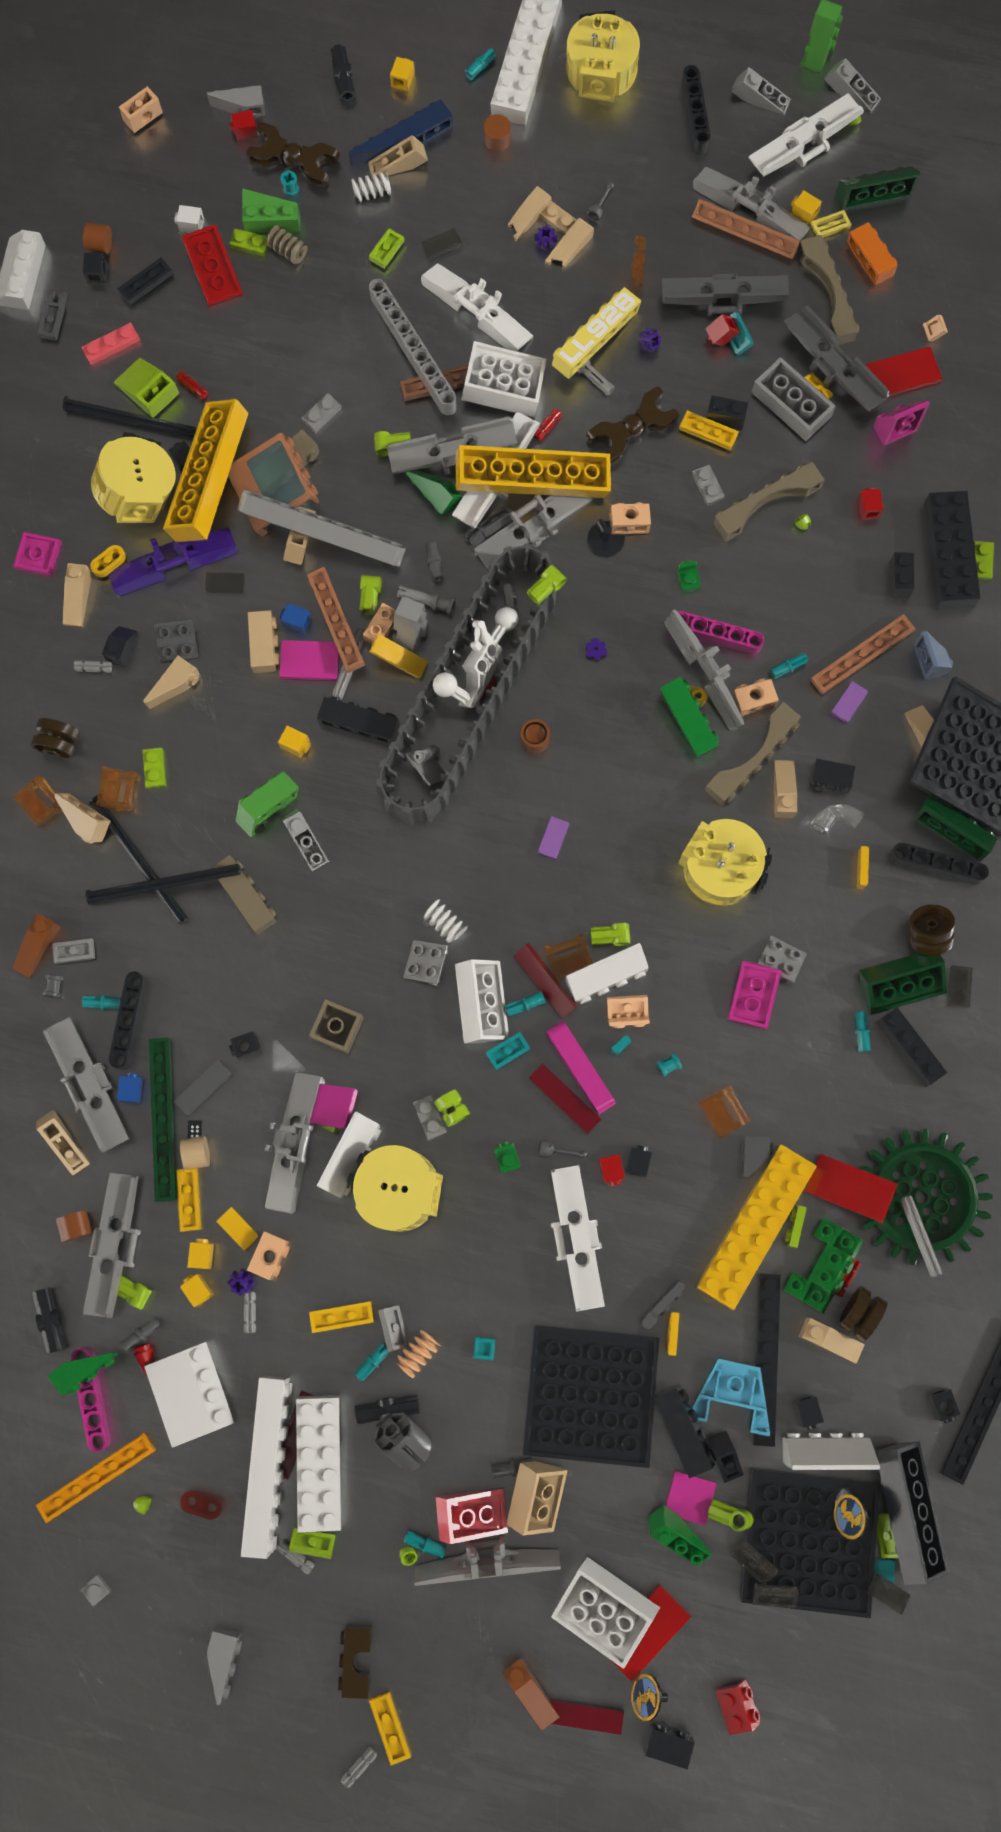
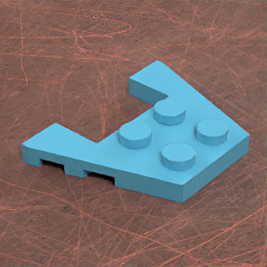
(738, 1386)

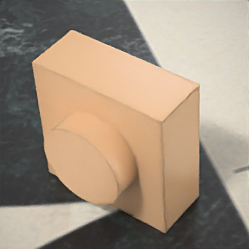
(935, 328)

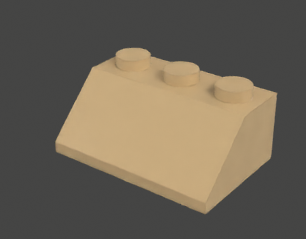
(536, 1498)

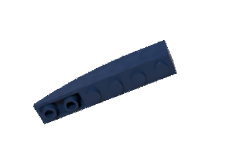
(422, 125)

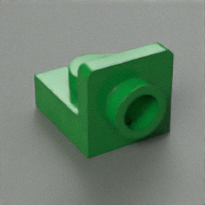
(688, 576)
(507, 1157)

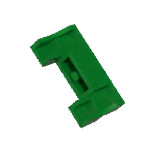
(830, 1268)

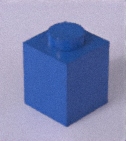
(295, 618)
(130, 1088)

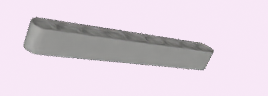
(398, 324)
(321, 528)

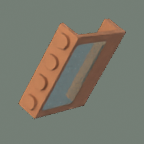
(275, 473)

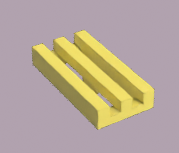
(832, 227)

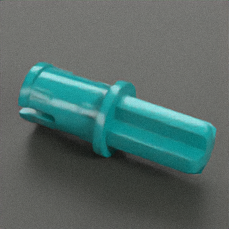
(480, 64)
(788, 665)
(101, 1002)
(525, 1004)
(862, 1031)
(372, 1362)
(425, 1544)

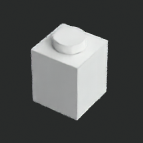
(189, 219)

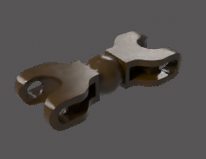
(279, 151)
(633, 425)

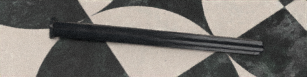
(128, 417)
(140, 861)
(162, 883)

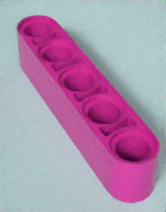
(727, 630)
(580, 1067)
(96, 1408)

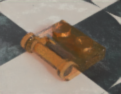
(639, 260)
(110, 786)
(33, 804)
(571, 962)
(719, 1115)

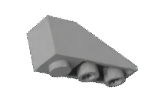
(846, 79)
(759, 92)
(239, 100)
(304, 839)
(220, 1656)

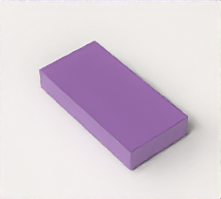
(849, 702)
(553, 838)

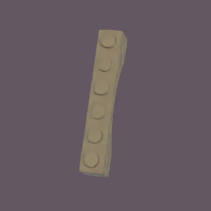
(816, 258)
(799, 483)
(727, 782)

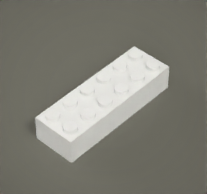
(318, 1463)

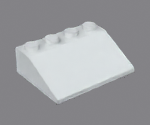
(504, 379)
(189, 1394)
(829, 1452)
(605, 1612)

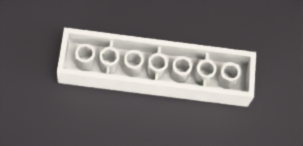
(525, 59)
(265, 1467)

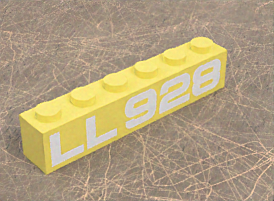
(596, 332)

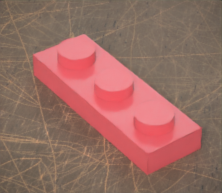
(110, 343)

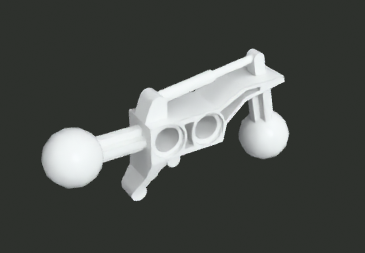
(480, 662)

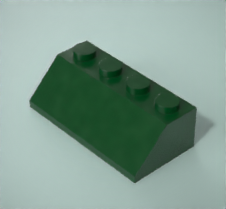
(877, 187)
(956, 828)
(903, 981)

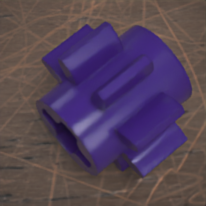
(545, 238)
(649, 339)
(241, 1281)

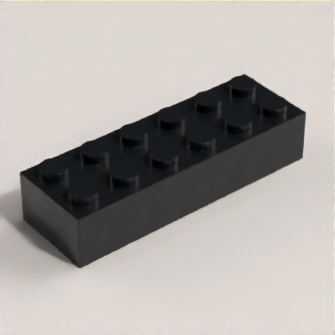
(952, 550)
(912, 1513)

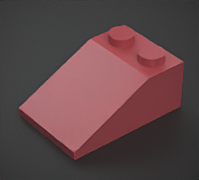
(471, 1515)

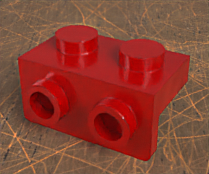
(738, 1708)

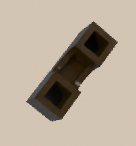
(354, 1682)

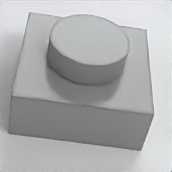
(95, 1590)

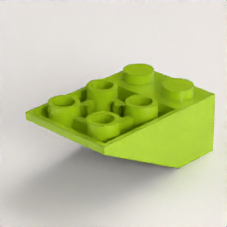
(147, 386)

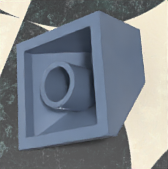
(932, 656)

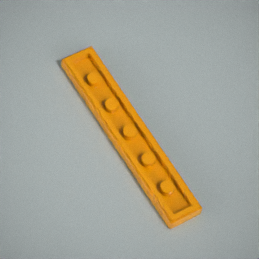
(95, 1477)

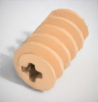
(417, 1353)

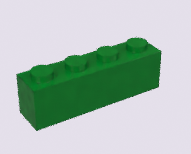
(688, 716)

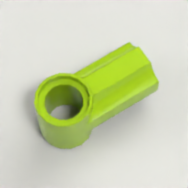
(383, 439)
(550, 581)
(370, 588)
(616, 934)
(134, 1293)
(728, 1515)

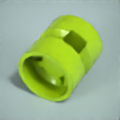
(448, 1101)

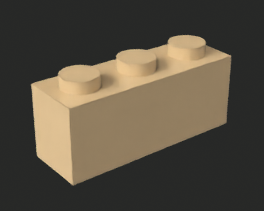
(263, 641)

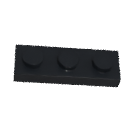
(145, 281)

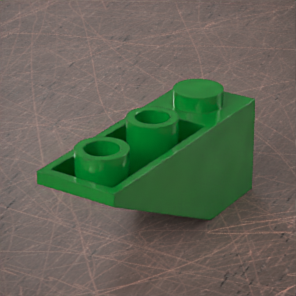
(437, 490)
(72, 1374)
(676, 1535)

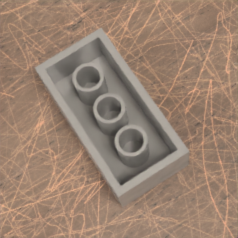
(793, 399)

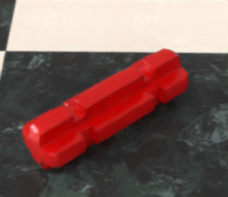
(192, 385)
(547, 424)
(848, 1278)

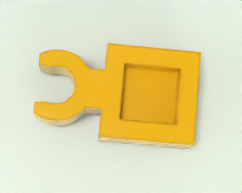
(818, 384)

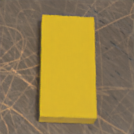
(862, 867)
(238, 1228)
(672, 1333)

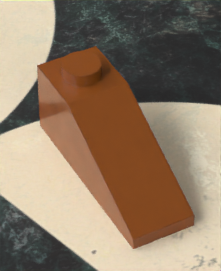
(35, 944)
(530, 1694)

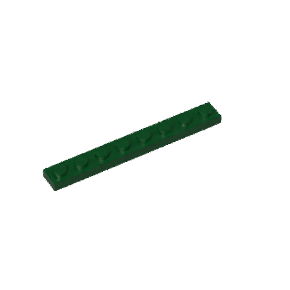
(162, 1120)

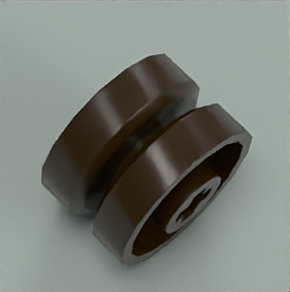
(55, 738)
(932, 930)
(862, 1313)

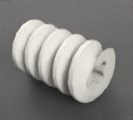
(373, 186)
(444, 922)

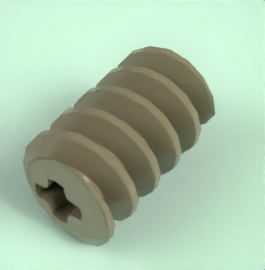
(285, 245)

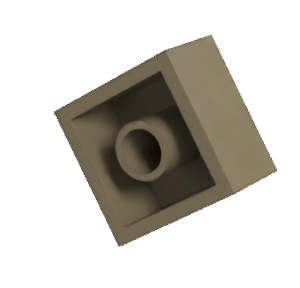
(336, 1026)

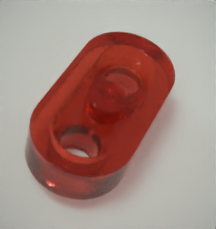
(202, 1504)

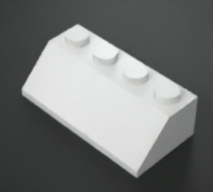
(21, 269)
(606, 974)
(481, 1001)
(356, 1139)

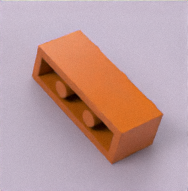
(872, 253)

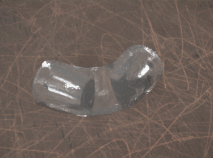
(835, 814)

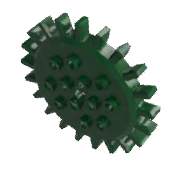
(956, 1184)

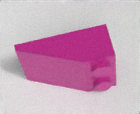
(900, 422)

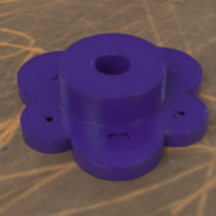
(596, 644)

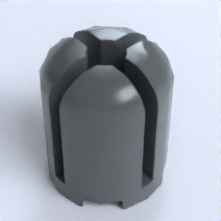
(406, 1433)

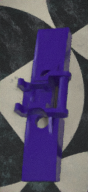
(139, 574)

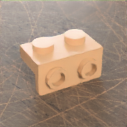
(628, 1011)

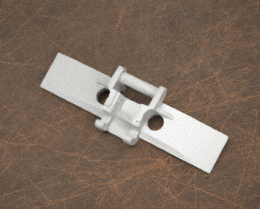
(803, 131)
(458, 292)
(475, 503)
(584, 1238)

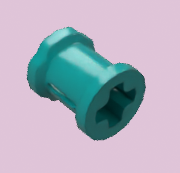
(289, 183)
(669, 1064)

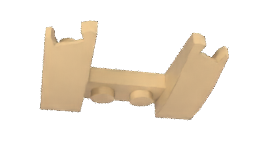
(575, 232)

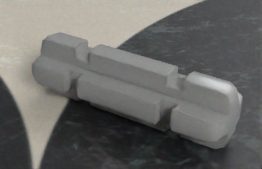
(92, 666)
(249, 1312)
(296, 1558)
(358, 1767)

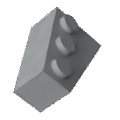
(410, 624)

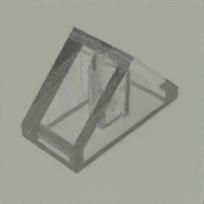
(284, 1062)

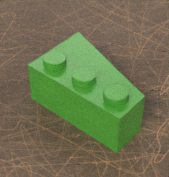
(822, 35)
(263, 212)
(265, 801)

